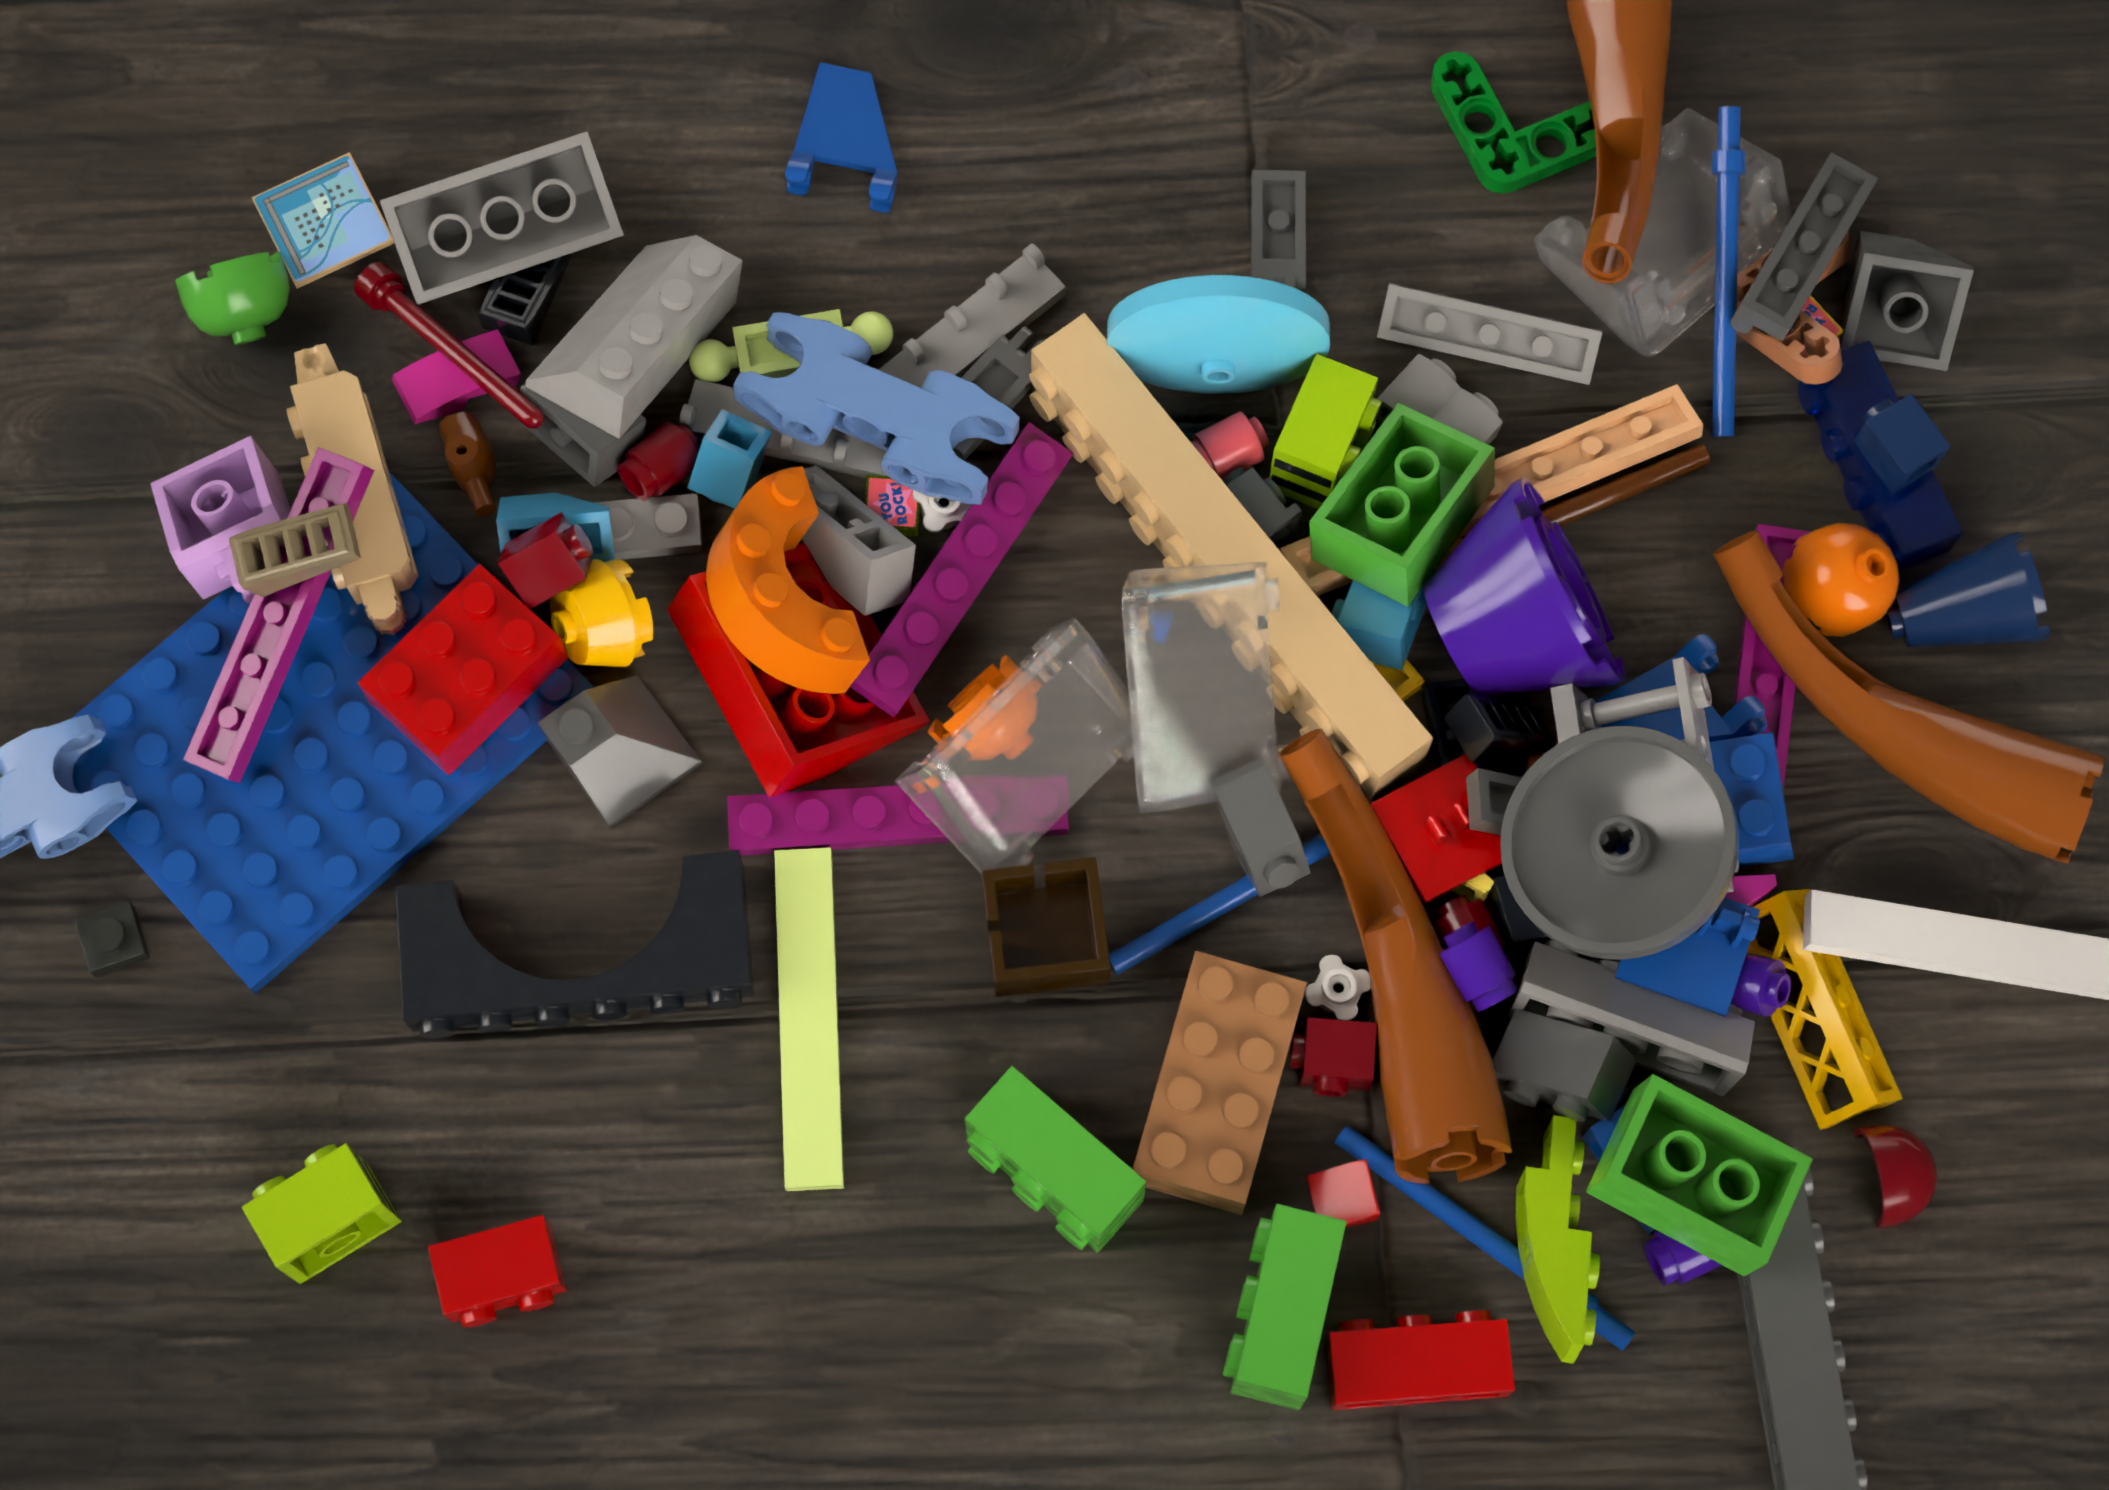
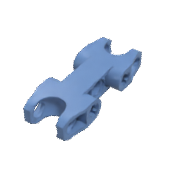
(907, 421)
(40, 793)

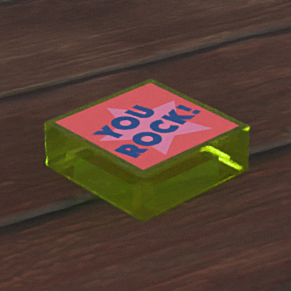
(893, 504)

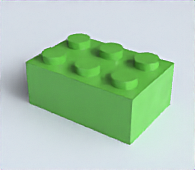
(1402, 504)
(1053, 1161)
(1699, 1175)
(1284, 1306)

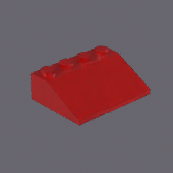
(785, 730)

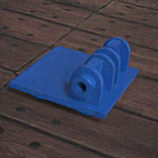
(1702, 966)

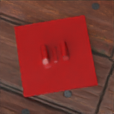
(1433, 830)

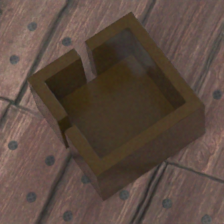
(1047, 934)

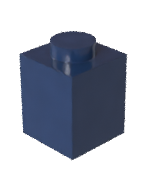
(1900, 442)

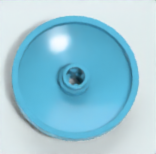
(1219, 333)

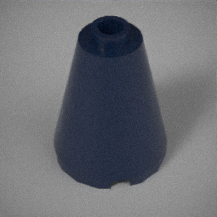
(1974, 600)

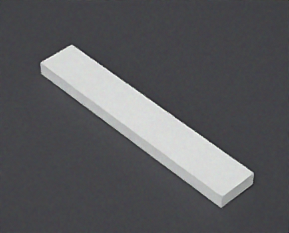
(1956, 944)

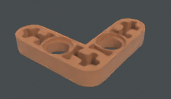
(1817, 339)

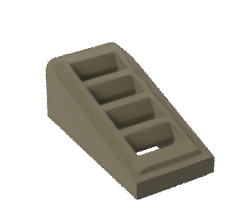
(259, 556)

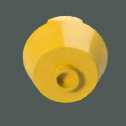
(602, 618)

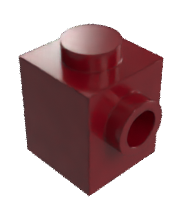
(546, 559)
(1335, 1055)

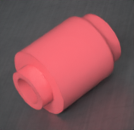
(1232, 444)

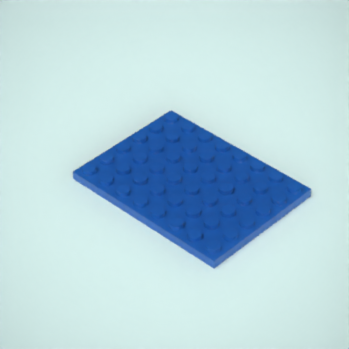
(330, 787)

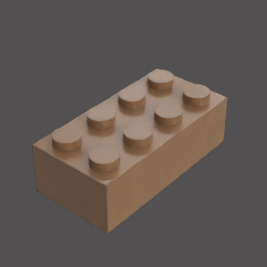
(1218, 1082)

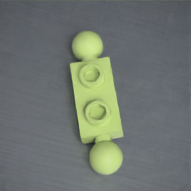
(754, 353)

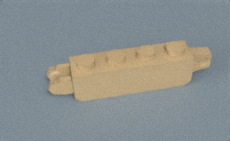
(338, 418)

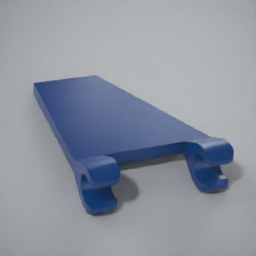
(844, 130)
(1740, 721)

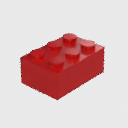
(463, 669)

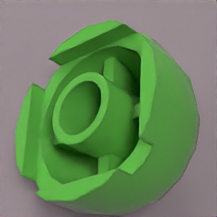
(237, 296)

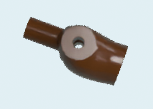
(470, 459)

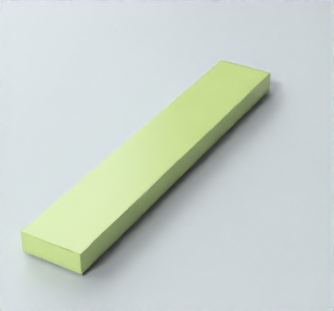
(808, 1020)

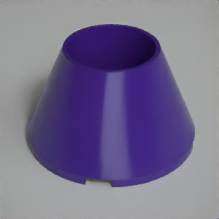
(1521, 604)

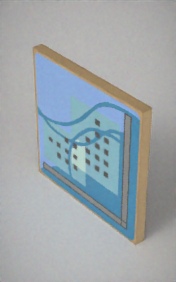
(323, 220)

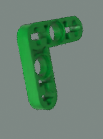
(1512, 146)

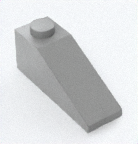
(857, 548)

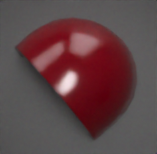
(1904, 1172)

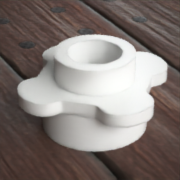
(939, 517)
(1340, 1004)

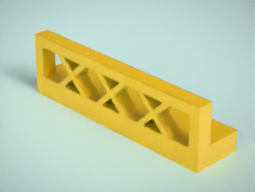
(1835, 1010)

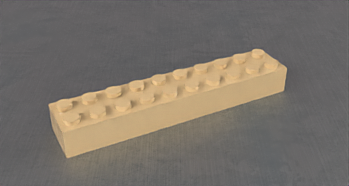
(1200, 522)

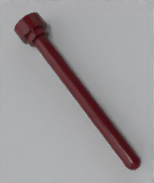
(383, 290)

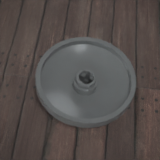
(1608, 792)

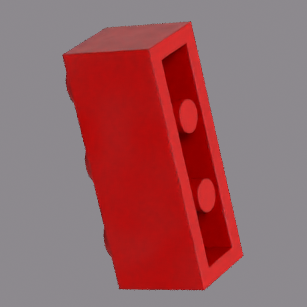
(1419, 1361)

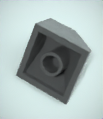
(1904, 300)
(618, 746)

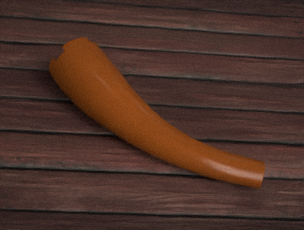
(1625, 74)
(1974, 768)
(1431, 1052)

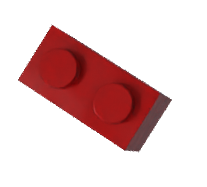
(497, 1271)

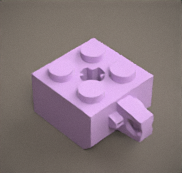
(213, 502)

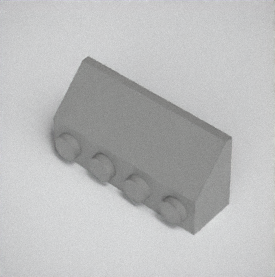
(501, 218)
(639, 332)
(1654, 1028)

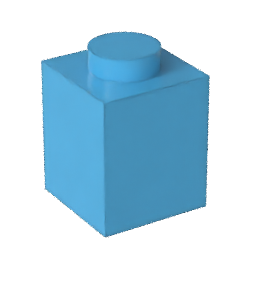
(729, 459)

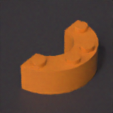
(762, 604)

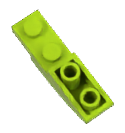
(1551, 1250)

